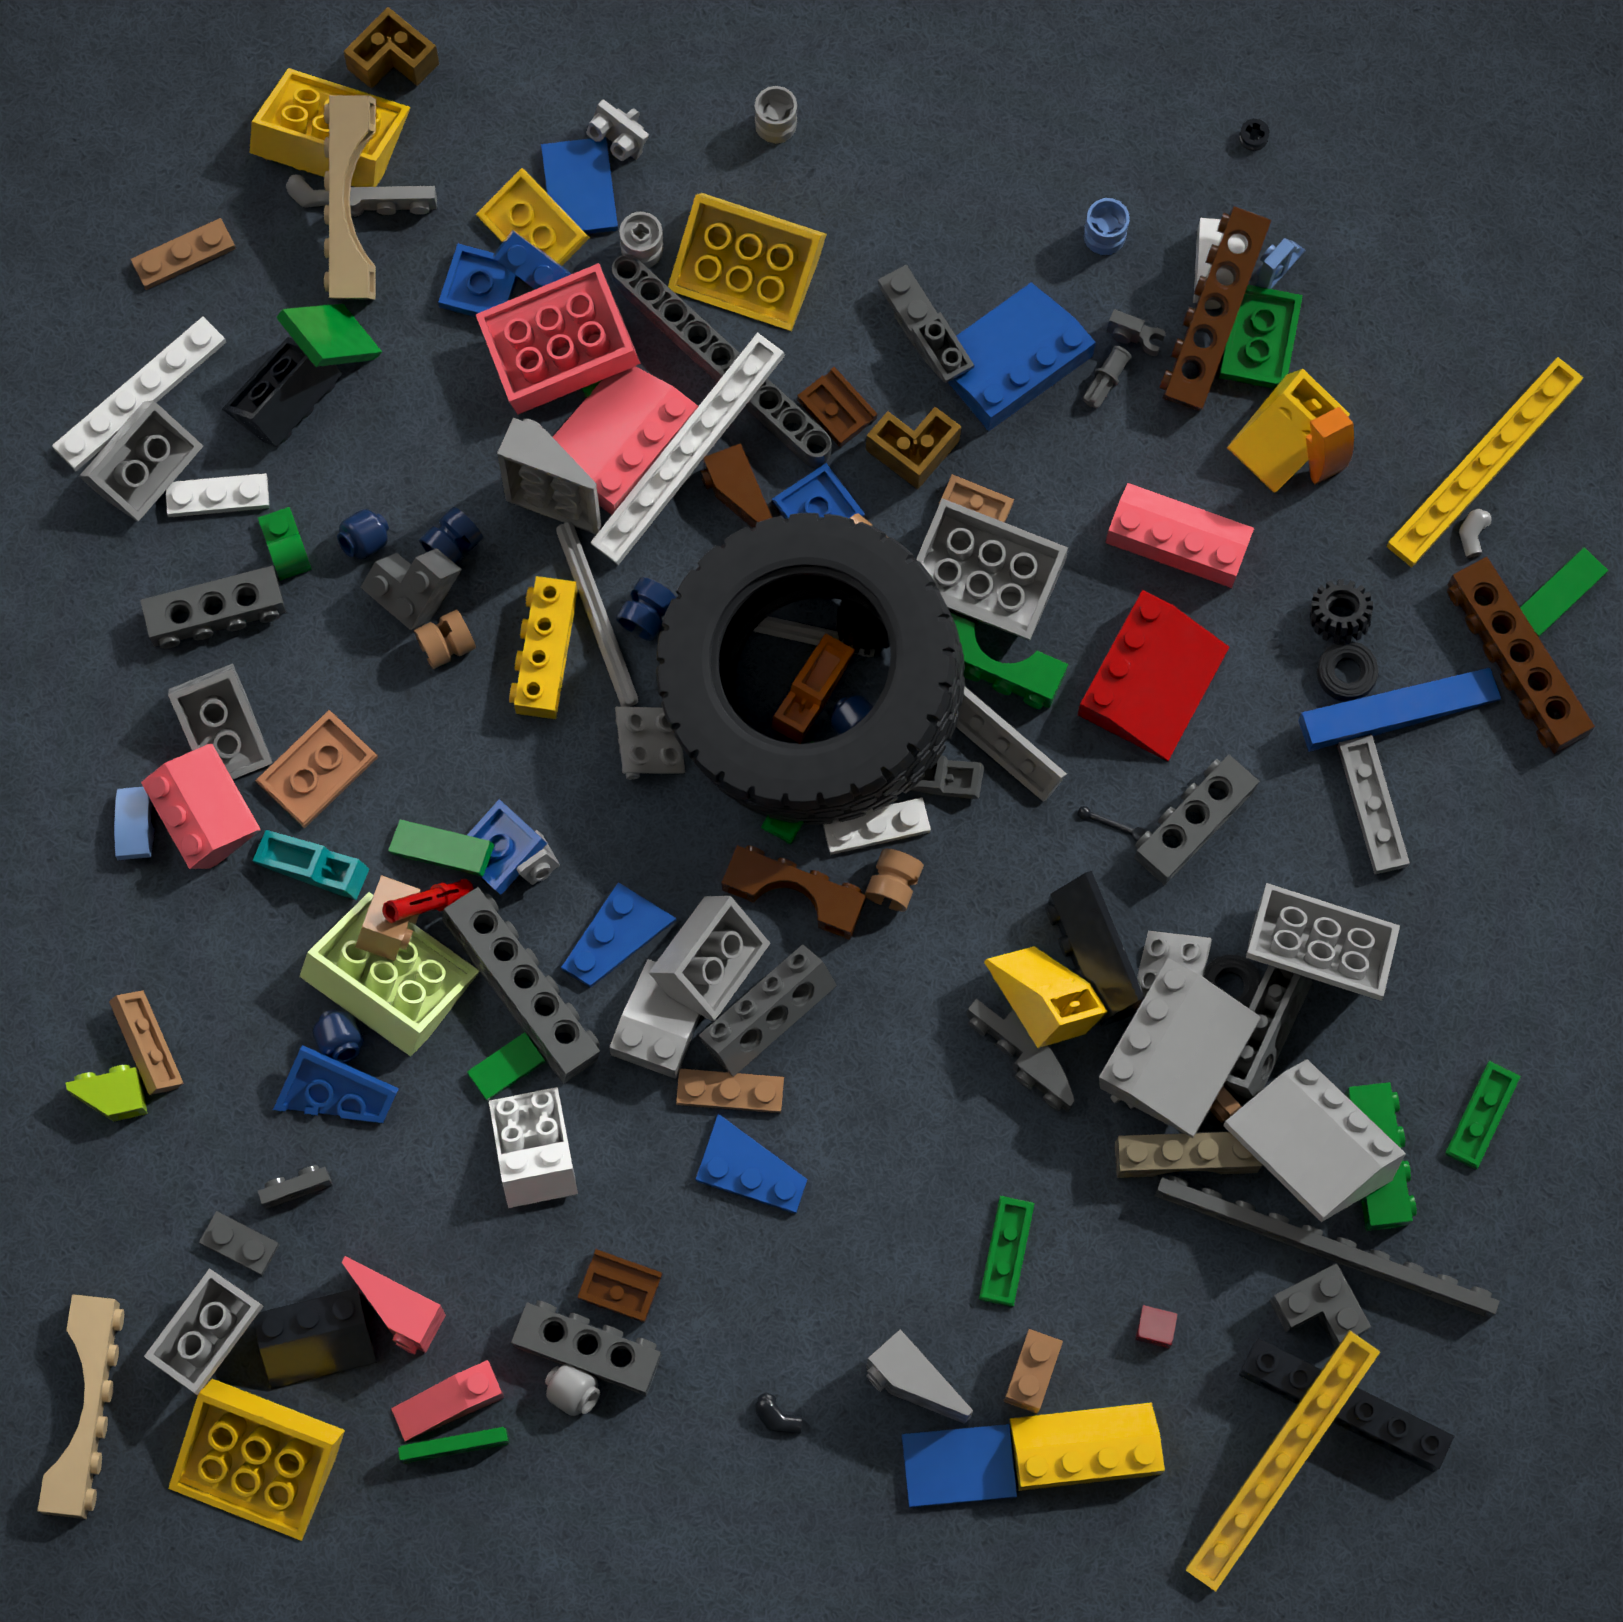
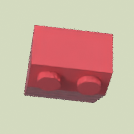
(405, 1313)

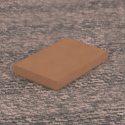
(316, 769)

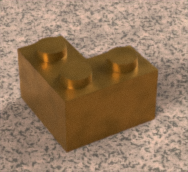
(390, 44)
(913, 452)

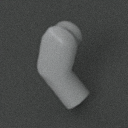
(304, 194)
(1471, 529)

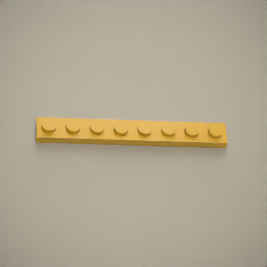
(1484, 462)
(1282, 1460)

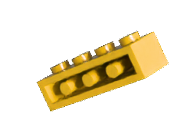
(545, 647)

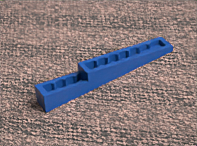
(1397, 708)

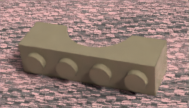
(1179, 1152)

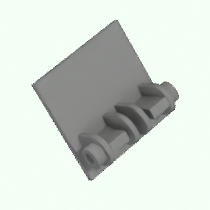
(647, 742)
(1184, 949)

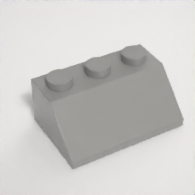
(141, 460)
(710, 956)
(203, 1331)

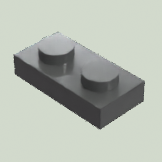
(281, 1191)
(239, 1243)

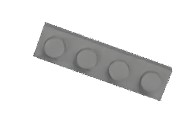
(1008, 747)
(1373, 804)

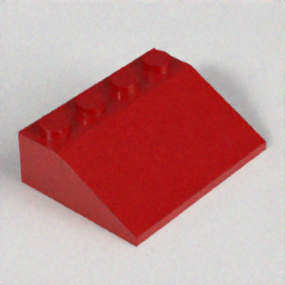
(1153, 676)

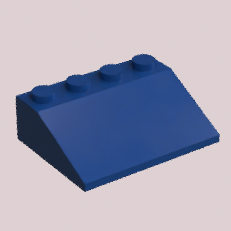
(1019, 354)

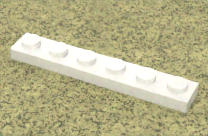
(148, 384)

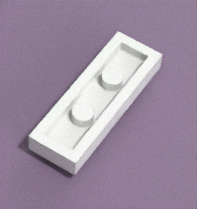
(217, 495)
(878, 827)

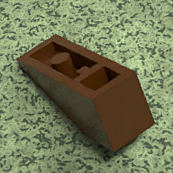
(735, 484)

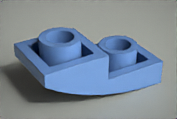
(133, 824)

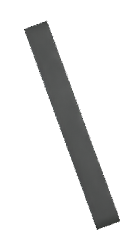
(716, 347)

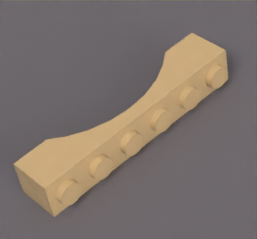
(350, 129)
(68, 1482)

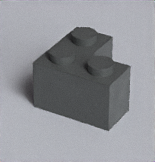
(414, 589)
(1325, 1297)

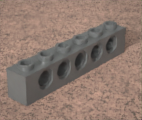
(564, 1059)

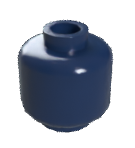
(363, 534)
(849, 713)
(338, 1035)

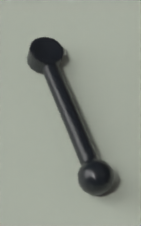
(1085, 813)

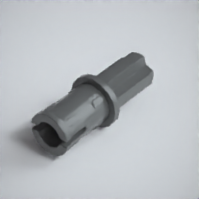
(1106, 377)

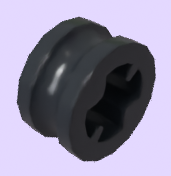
(1244, 137)

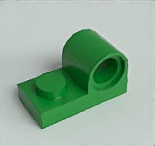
(284, 543)

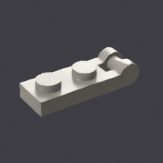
(389, 199)

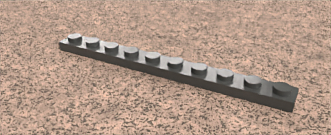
(1339, 1251)

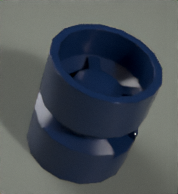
(453, 535)
(646, 608)

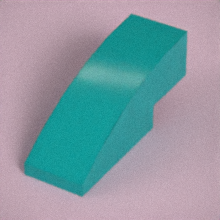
(311, 864)

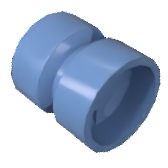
(1106, 226)

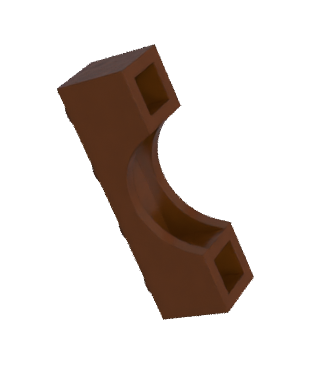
(753, 874)

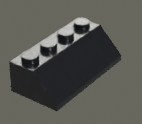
(1095, 946)

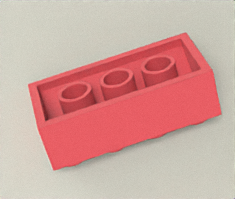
(1179, 535)

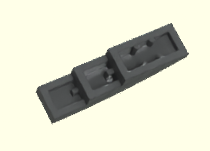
(952, 779)

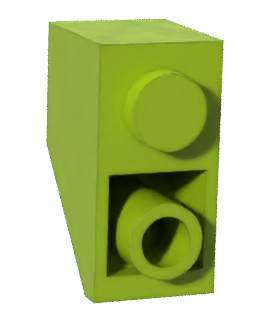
(112, 1094)

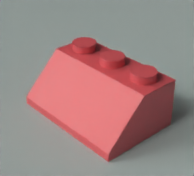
(201, 807)

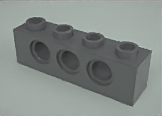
(195, 600)
(1165, 862)
(1278, 1005)
(767, 1010)
(634, 1377)

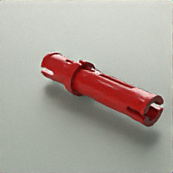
(401, 908)

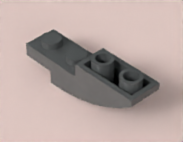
(924, 326)
(1035, 1065)

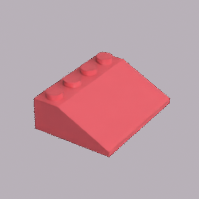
(557, 339)
(623, 431)

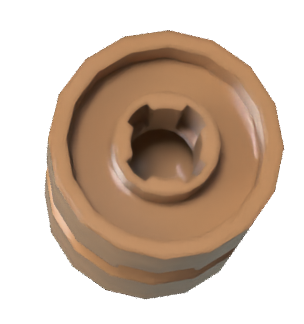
(445, 639)
(895, 877)

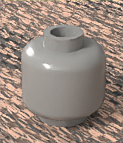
(572, 1389)

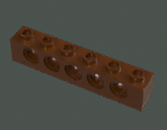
(1252, 231)
(1485, 581)

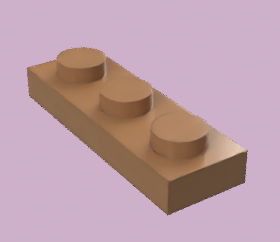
(183, 253)
(146, 1042)
(728, 1092)

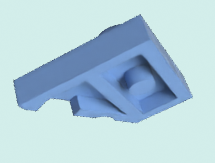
(1277, 262)

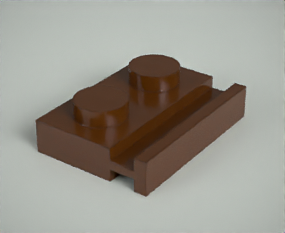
(837, 407)
(620, 1286)

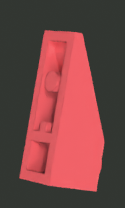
(448, 1401)

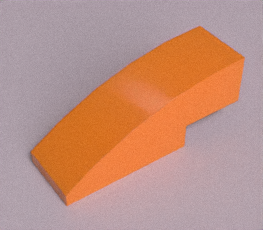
(1329, 444)
(812, 688)

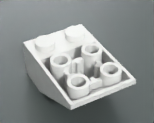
(532, 1147)

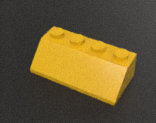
(1086, 1446)

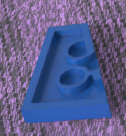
(615, 934)
(333, 1088)
(748, 1169)

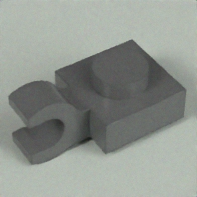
(1129, 328)

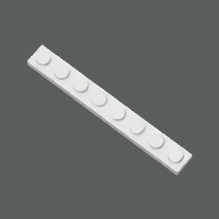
(687, 448)

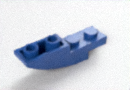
(528, 262)

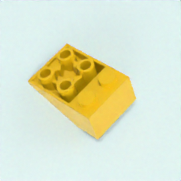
(1275, 436)
(1046, 995)

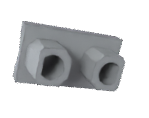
(621, 128)

